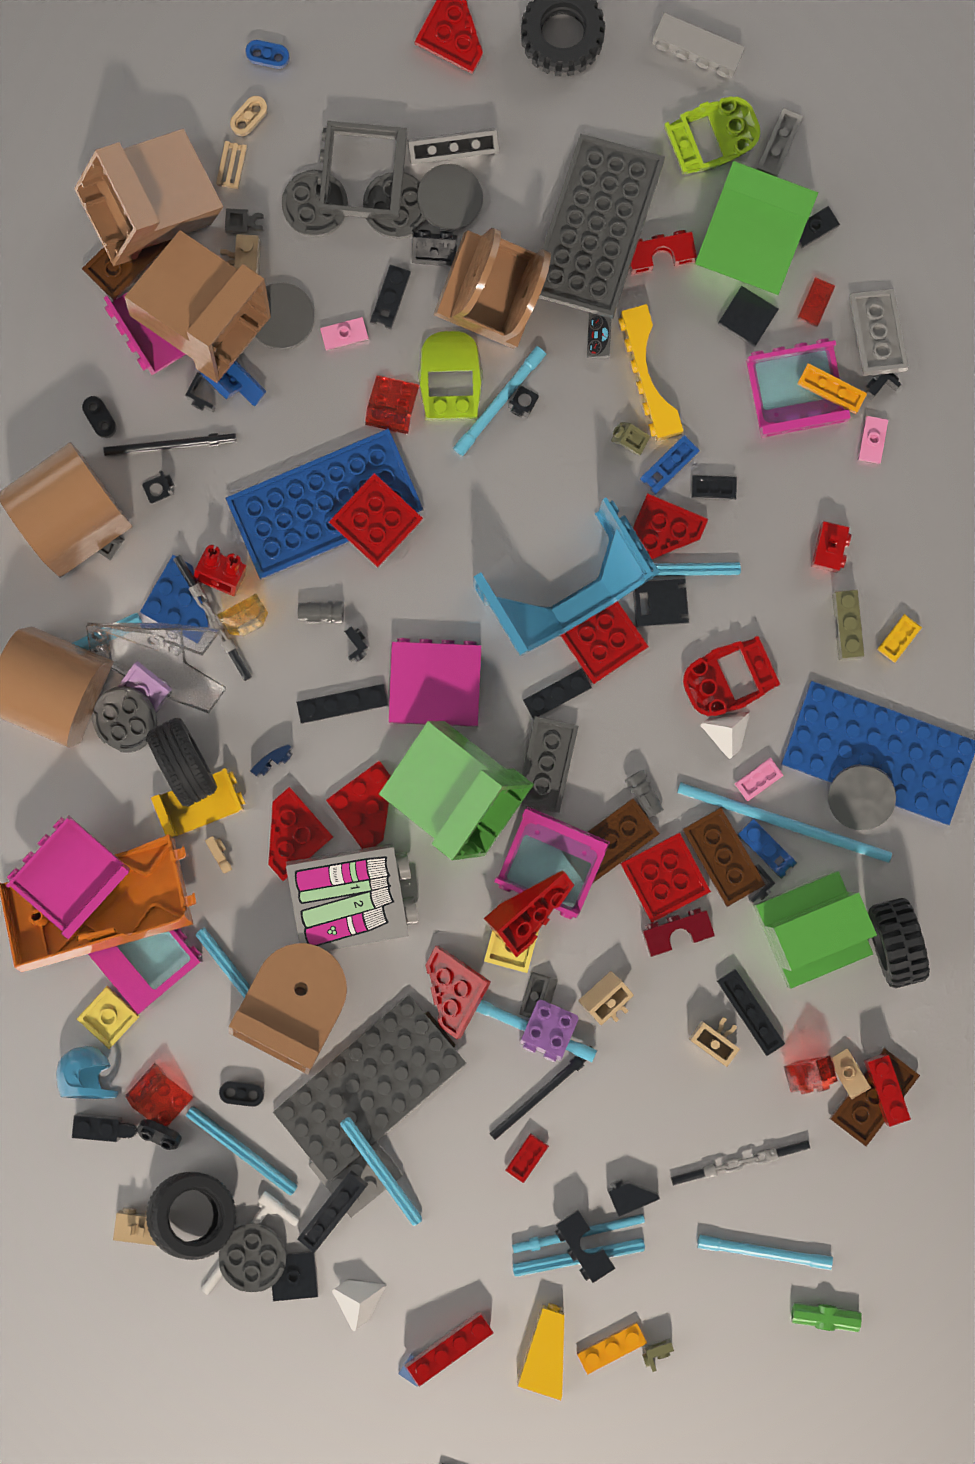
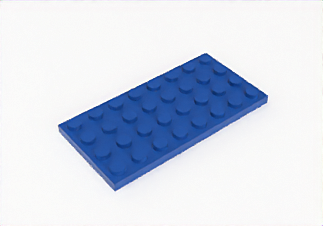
(291, 513)
(920, 758)

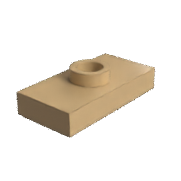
(850, 1074)

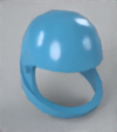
(79, 1074)

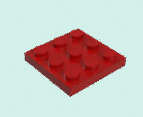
(376, 520)
(604, 642)
(665, 877)

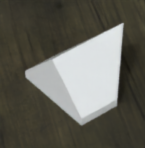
(727, 731)
(358, 1300)

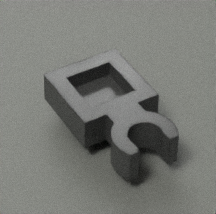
(239, 220)

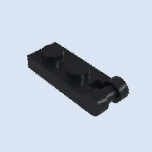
(391, 296)

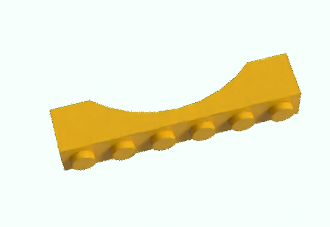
(663, 416)

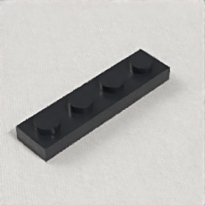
(342, 703)
(750, 1012)
(332, 1211)

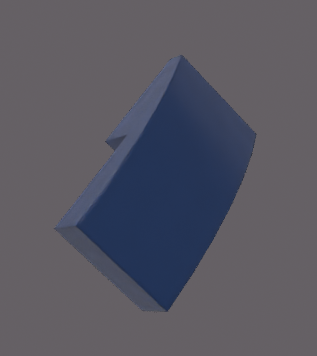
(278, 755)

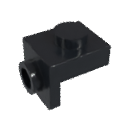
(876, 384)
(357, 639)

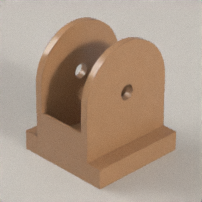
(493, 287)
(284, 1022)

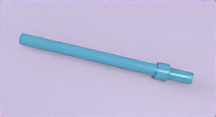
(535, 1243)

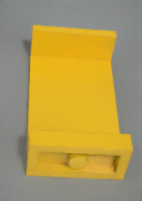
(181, 819)

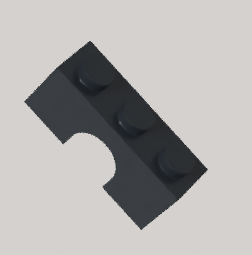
(593, 1264)

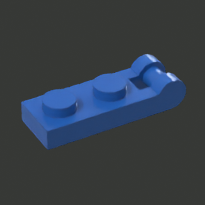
(670, 464)
(766, 848)

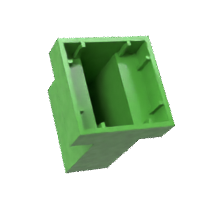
(756, 228)
(455, 791)
(816, 928)

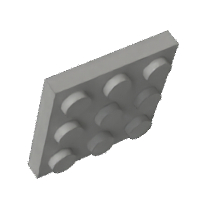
(364, 1171)

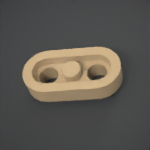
(248, 116)

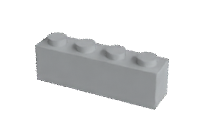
(698, 45)
(453, 146)

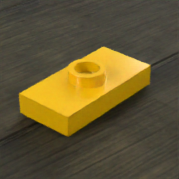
(899, 638)

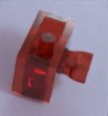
(811, 1074)

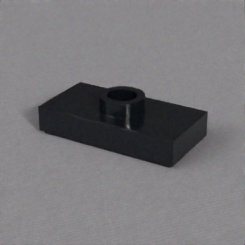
(818, 226)
(714, 487)

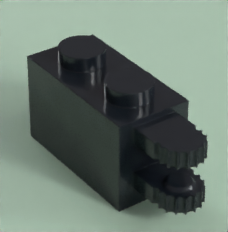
(101, 1128)

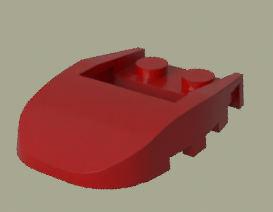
(707, 684)

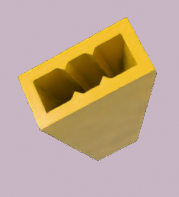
(544, 1359)

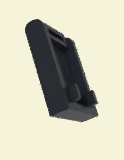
(664, 601)

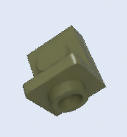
(630, 437)
(660, 1350)

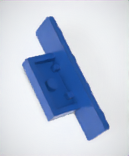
(238, 380)

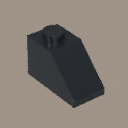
(630, 1196)

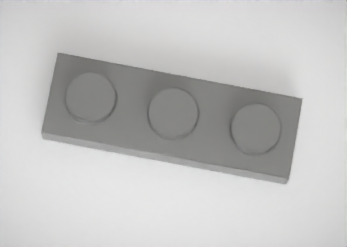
(779, 142)

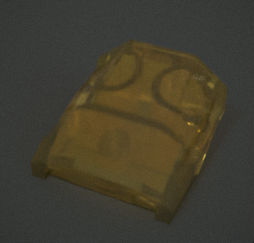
(244, 616)

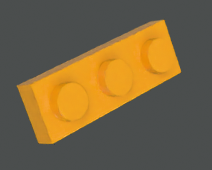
(832, 388)
(612, 1348)

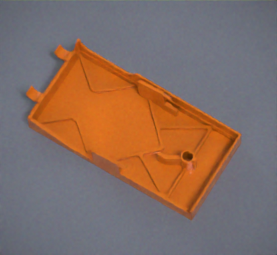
(142, 905)

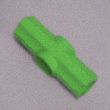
(826, 1317)

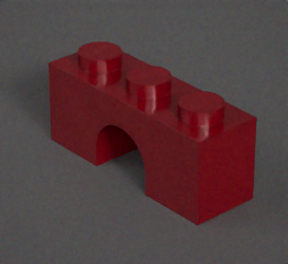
(658, 936)

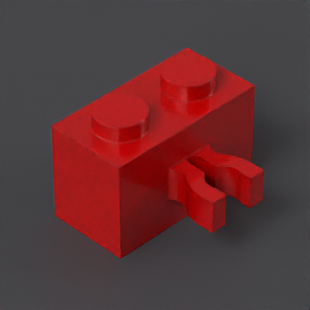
(831, 547)

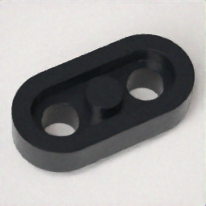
(99, 416)
(242, 1092)
(159, 1134)

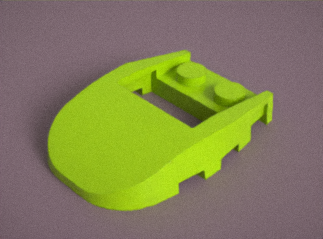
(733, 127)
(450, 353)

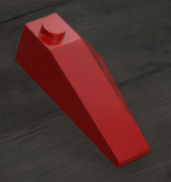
(523, 915)

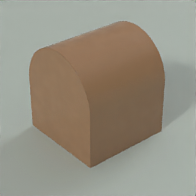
(63, 510)
(50, 685)

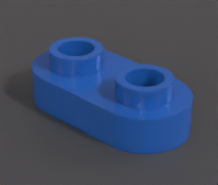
(268, 54)

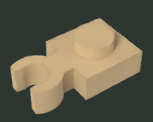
(217, 848)

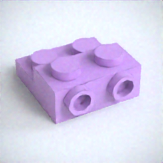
(147, 683)

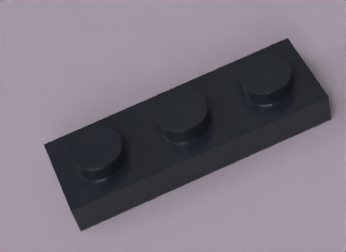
(557, 693)

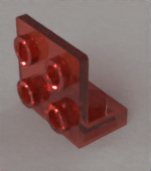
(391, 404)
(158, 1096)

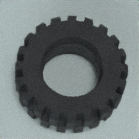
(556, 58)
(899, 943)

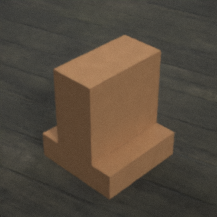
(146, 194)
(200, 304)

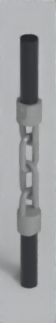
(196, 591)
(711, 1171)

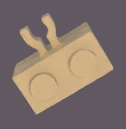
(246, 252)
(606, 998)
(715, 1043)
(132, 1227)

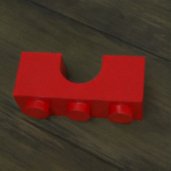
(678, 245)
(888, 1089)

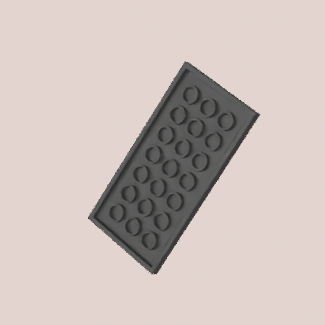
(598, 224)
(373, 1084)

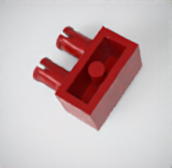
(220, 571)

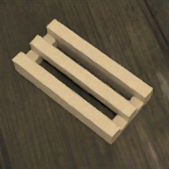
(243, 148)

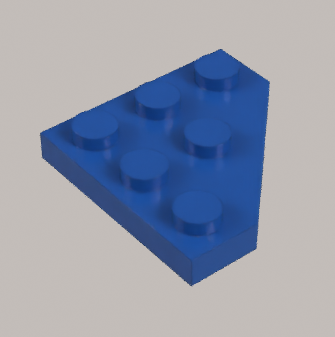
(172, 601)

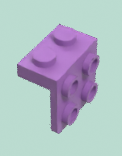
(549, 1030)

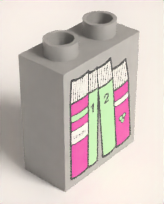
(351, 897)

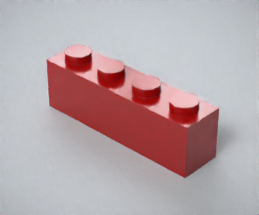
(448, 1349)

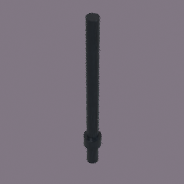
(212, 440)
(576, 1063)

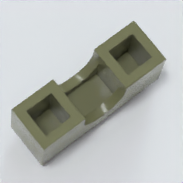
(848, 618)

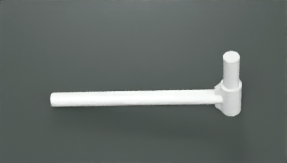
(268, 1205)

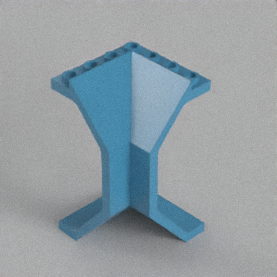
(622, 571)

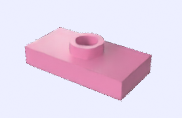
(344, 333)
(873, 440)
(758, 779)

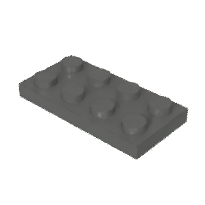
(548, 762)

